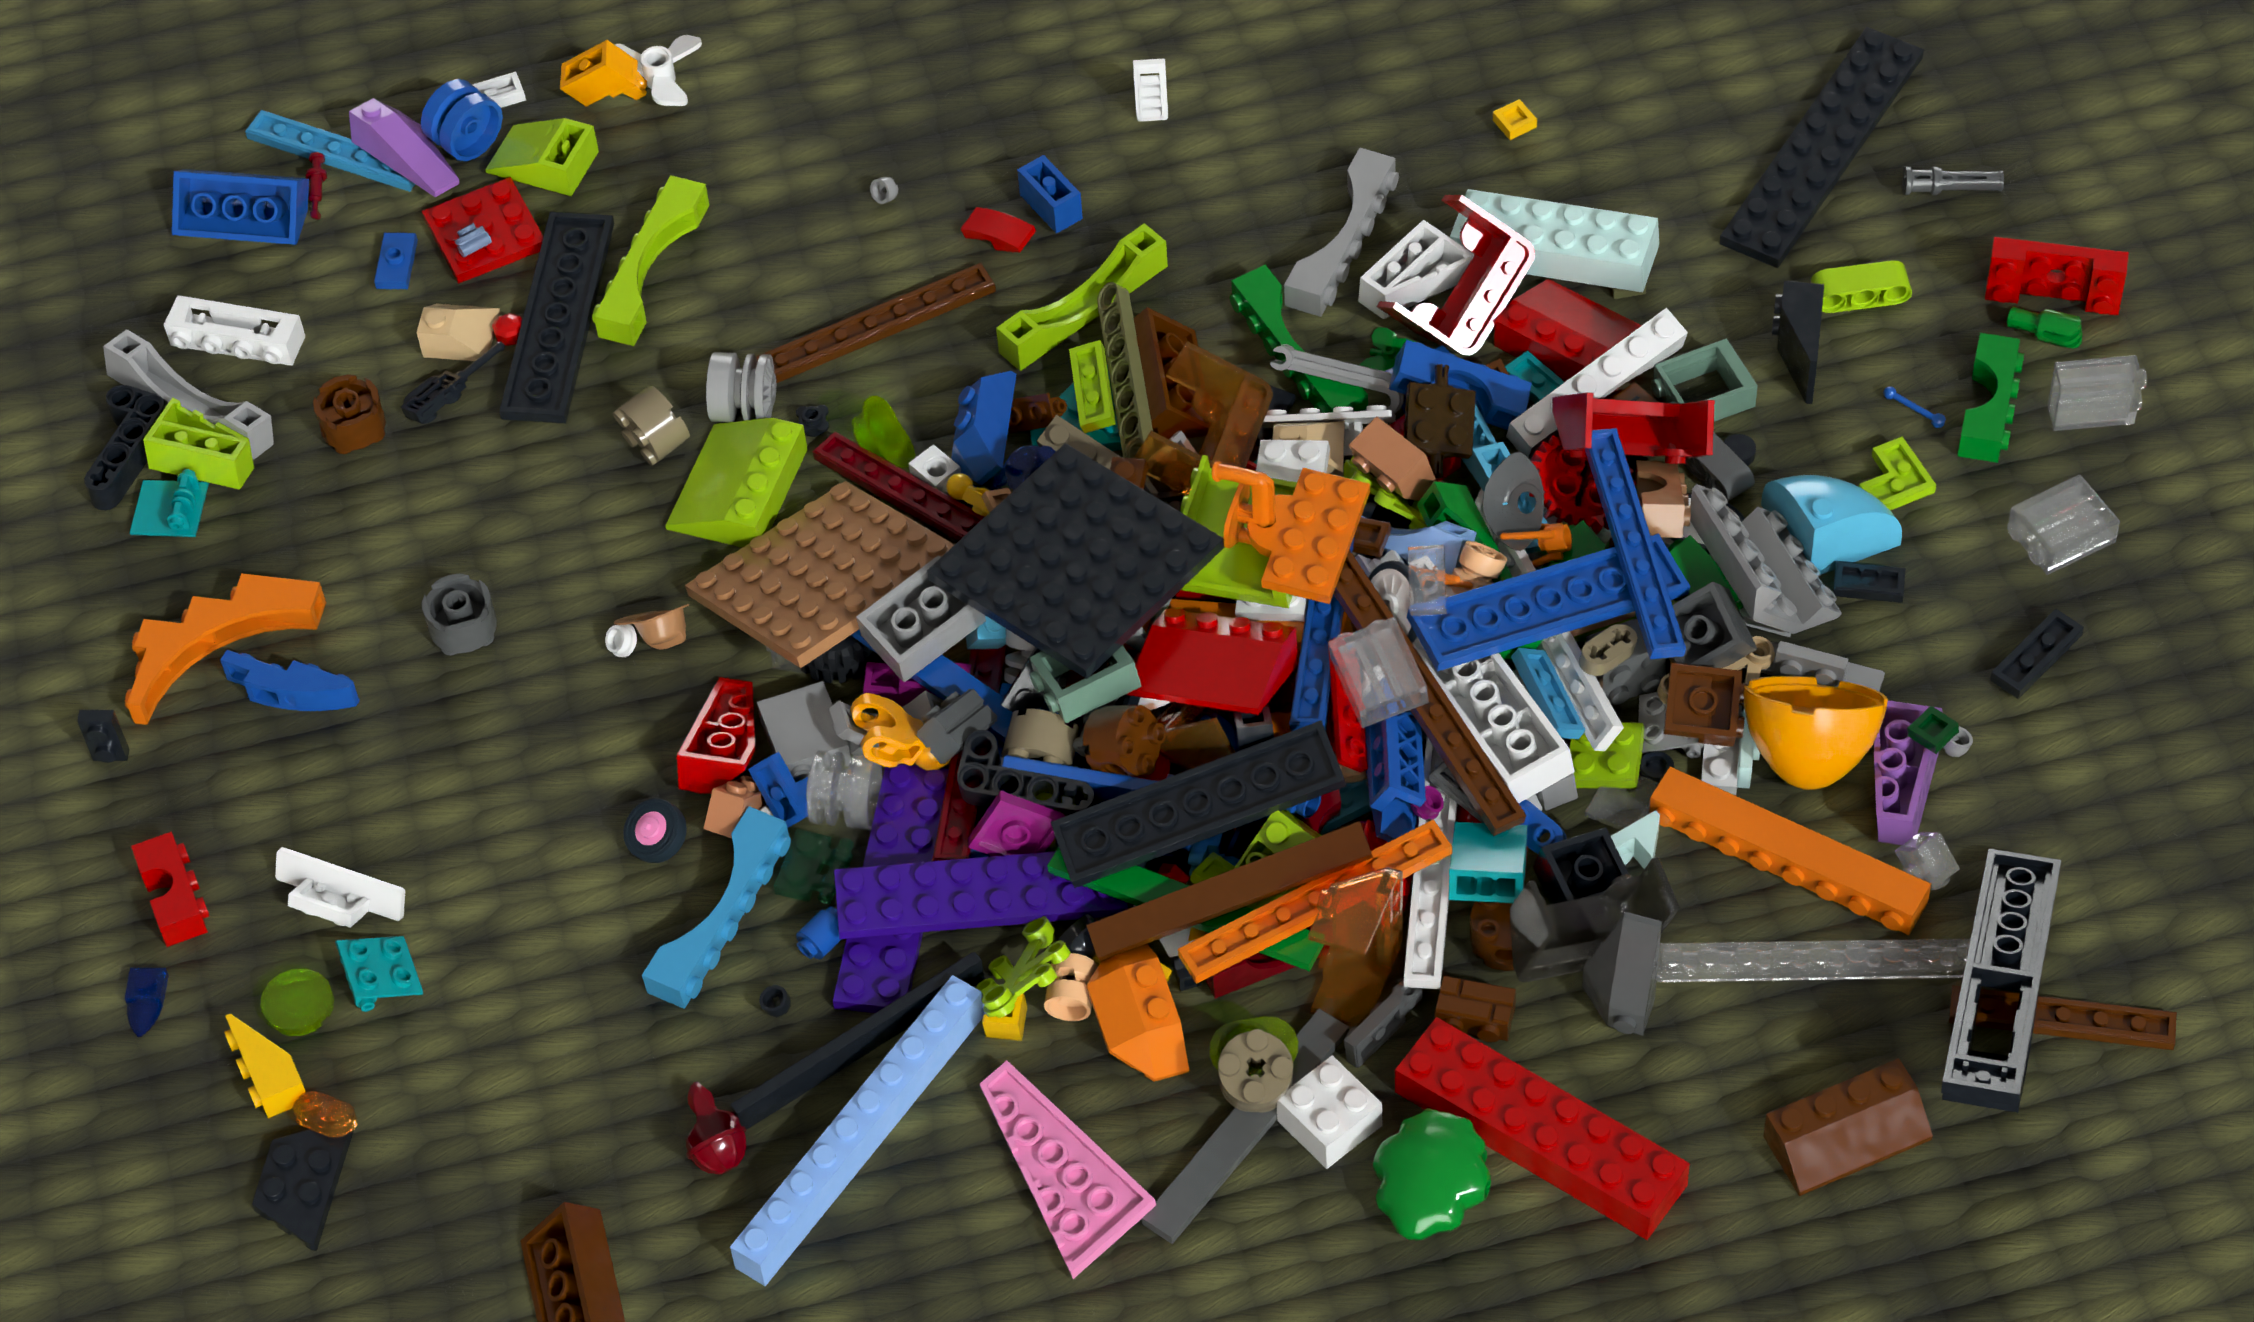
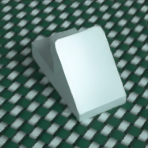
(1638, 839)

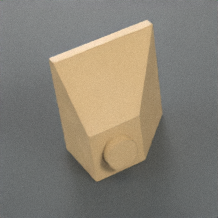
(456, 331)
(1321, 431)

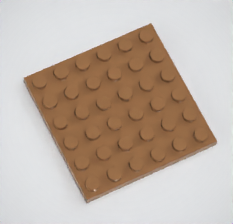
(817, 572)

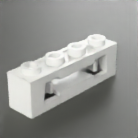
(234, 330)

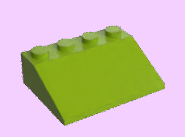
(739, 480)

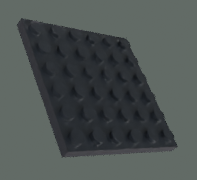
(1076, 560)

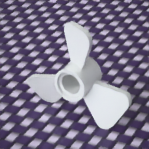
(658, 69)

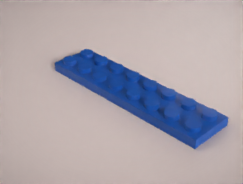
(1535, 607)

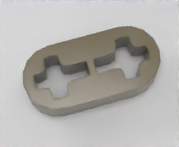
(1612, 654)

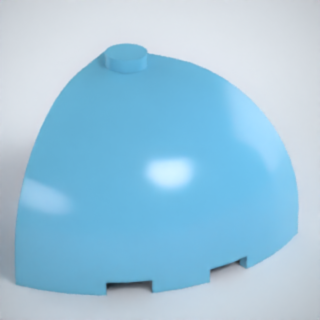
(1832, 519)

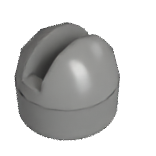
(880, 184)
(1959, 743)

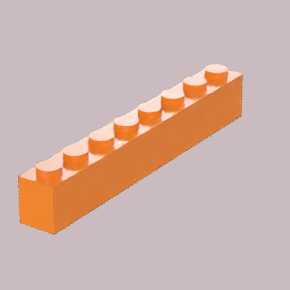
(1790, 851)

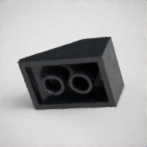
(1799, 332)

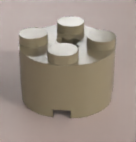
(651, 425)
(1040, 737)
(1255, 1050)

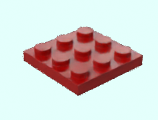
(501, 214)

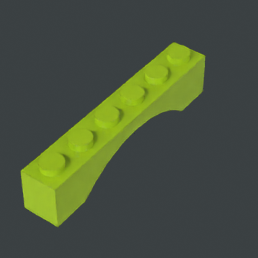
(676, 212)
(1039, 330)

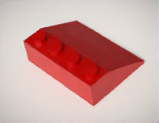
(1560, 328)
(1215, 660)

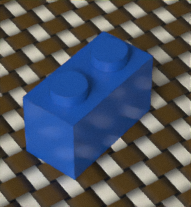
(1050, 194)

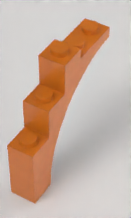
(208, 624)

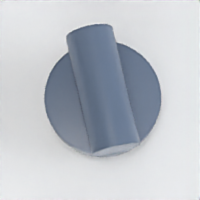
(472, 239)

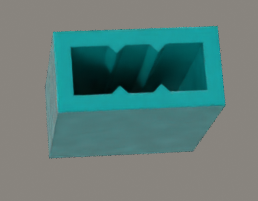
(1487, 865)

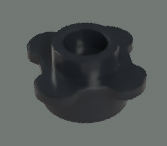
(813, 419)

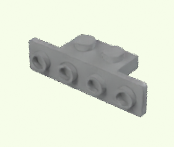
(1826, 667)

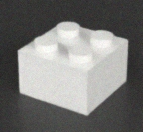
(1329, 1112)

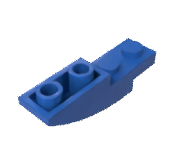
(297, 688)

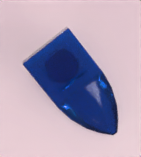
(145, 997)

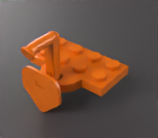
(1300, 532)

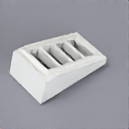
(1150, 90)

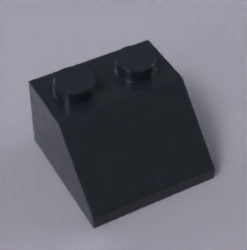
(1579, 866)

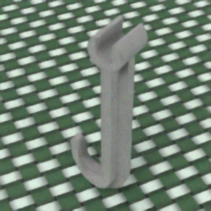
(1338, 371)

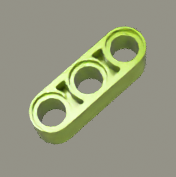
(1863, 286)

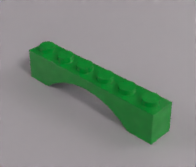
(1260, 302)
(1456, 505)

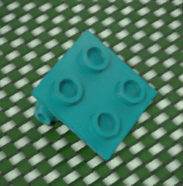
(170, 506)
(378, 969)

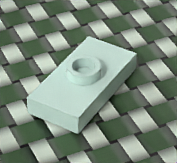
(1747, 753)

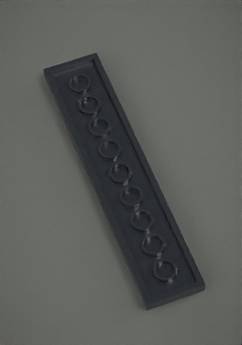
(1821, 147)

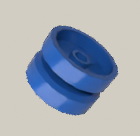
(461, 120)

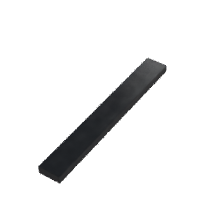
(850, 1045)

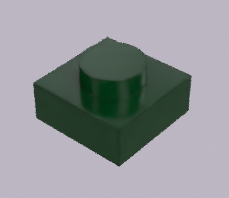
(1933, 729)

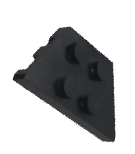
(301, 1183)

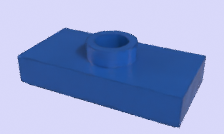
(396, 261)

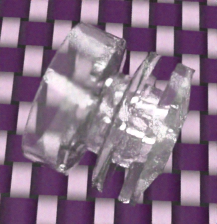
(838, 789)

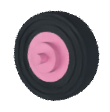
(655, 831)

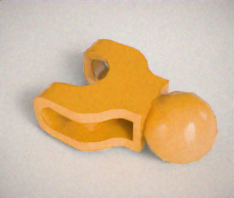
(894, 733)

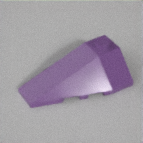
(401, 146)

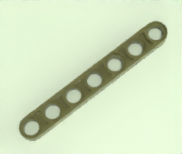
(1118, 366)

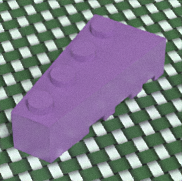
(1901, 774)

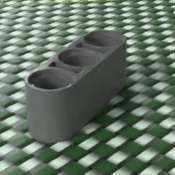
(1722, 470)

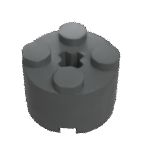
(459, 614)

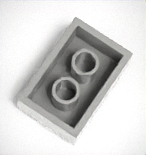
(916, 623)

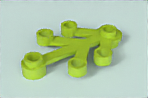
(1388, 500)
(1000, 999)

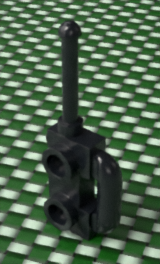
(442, 389)

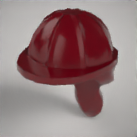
(717, 1137)

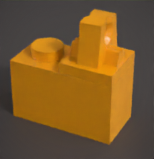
(601, 73)

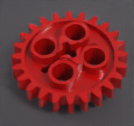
(1559, 476)

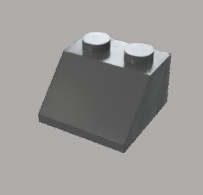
(1712, 628)

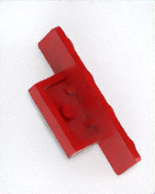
(1344, 728)

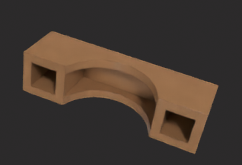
(1663, 498)

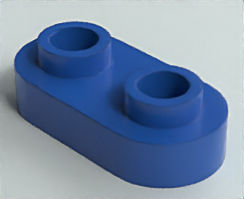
(1537, 825)

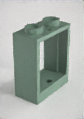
(1713, 357)
(1087, 693)

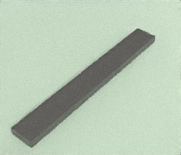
(1236, 1138)

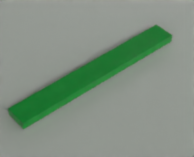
(1141, 885)

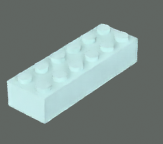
(1576, 240)

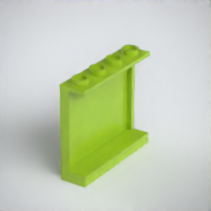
(1238, 569)

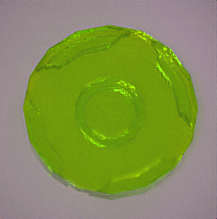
(297, 1002)

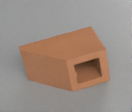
(730, 803)

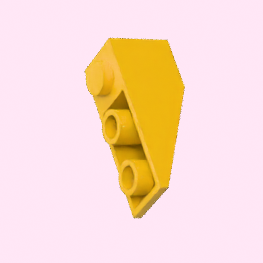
(268, 1065)

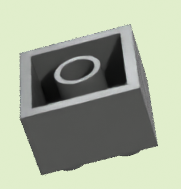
(1634, 675)

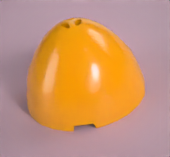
(1811, 729)

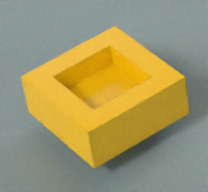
(1514, 119)

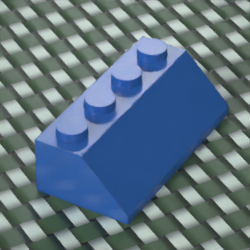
(239, 206)

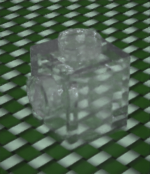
(1928, 859)

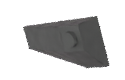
(1624, 973)

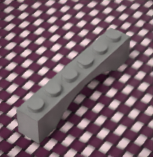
(1316, 277)
(139, 365)

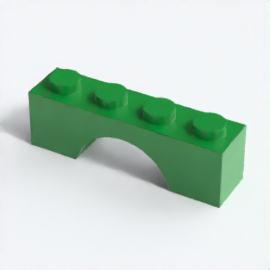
(1984, 426)

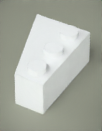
(1414, 269)

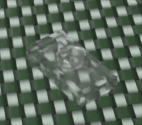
(1427, 580)

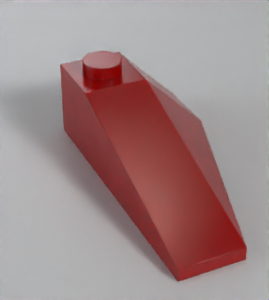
(720, 738)

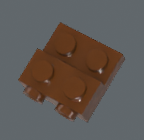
(1704, 704)

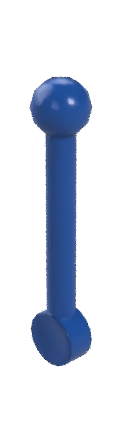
(1937, 420)

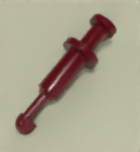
(316, 177)

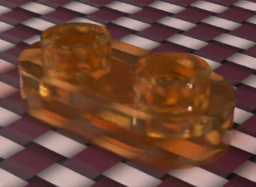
(325, 1114)

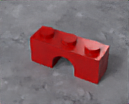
(178, 911)

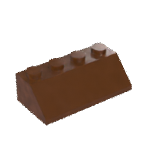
(1168, 401)
(1848, 1127)
(572, 1267)

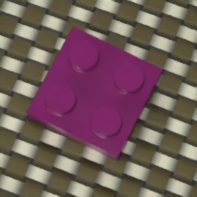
(1014, 827)

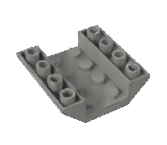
(1763, 564)

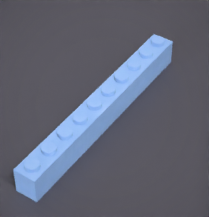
(857, 1131)

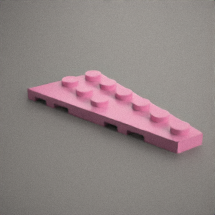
(1072, 1180)

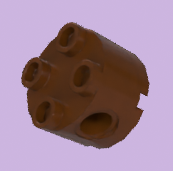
(349, 413)
(1123, 740)
(1492, 934)

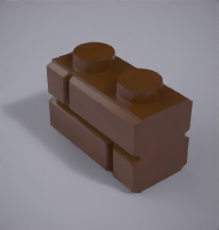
(1477, 1008)

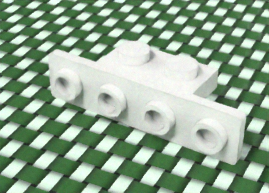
(1353, 419)
(336, 891)

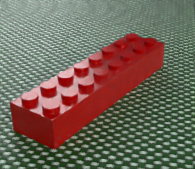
(1544, 1128)

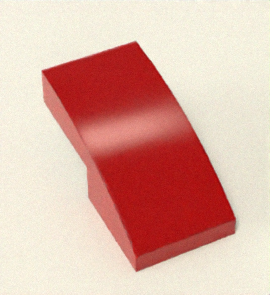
(1002, 229)

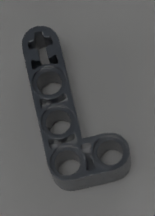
(125, 452)
(1027, 783)

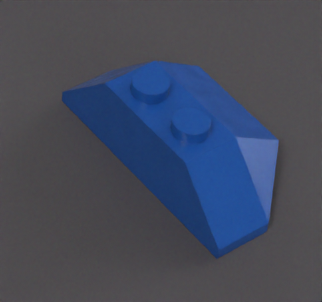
(983, 426)

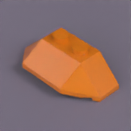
(1139, 1014)

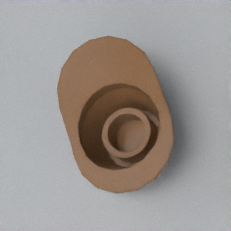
(659, 628)

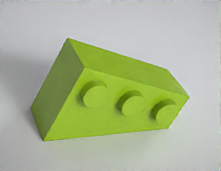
(190, 442)

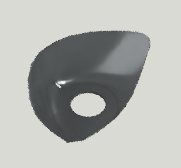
(1506, 484)

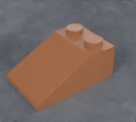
(1392, 460)

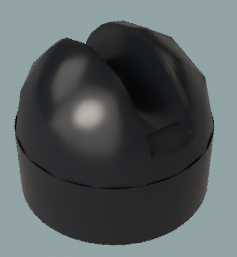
(768, 1005)

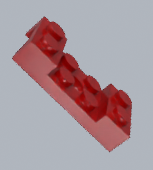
(2087, 273)

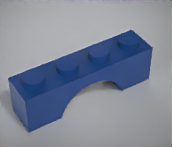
(1498, 395)

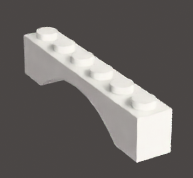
(1627, 359)

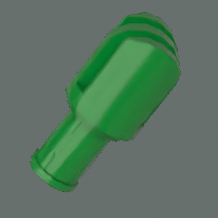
(2048, 326)

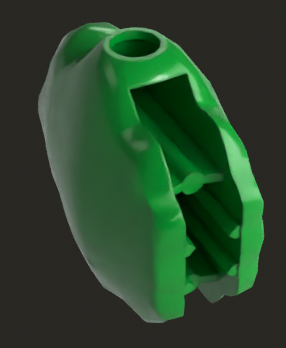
(1431, 1174)

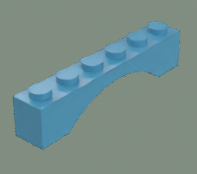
(681, 965)

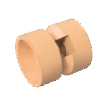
(1479, 565)
(1067, 994)

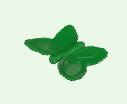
(1387, 349)

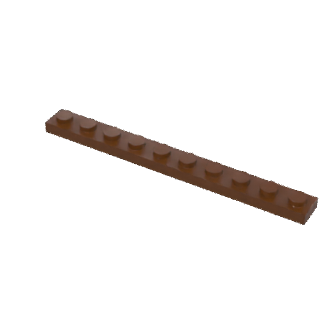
(1438, 717)

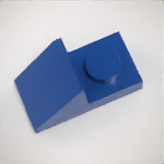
(780, 791)

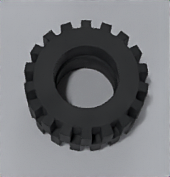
(841, 661)

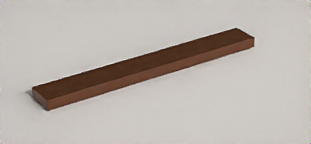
(881, 321)
(1229, 891)

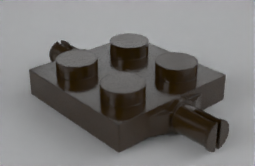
(1440, 419)

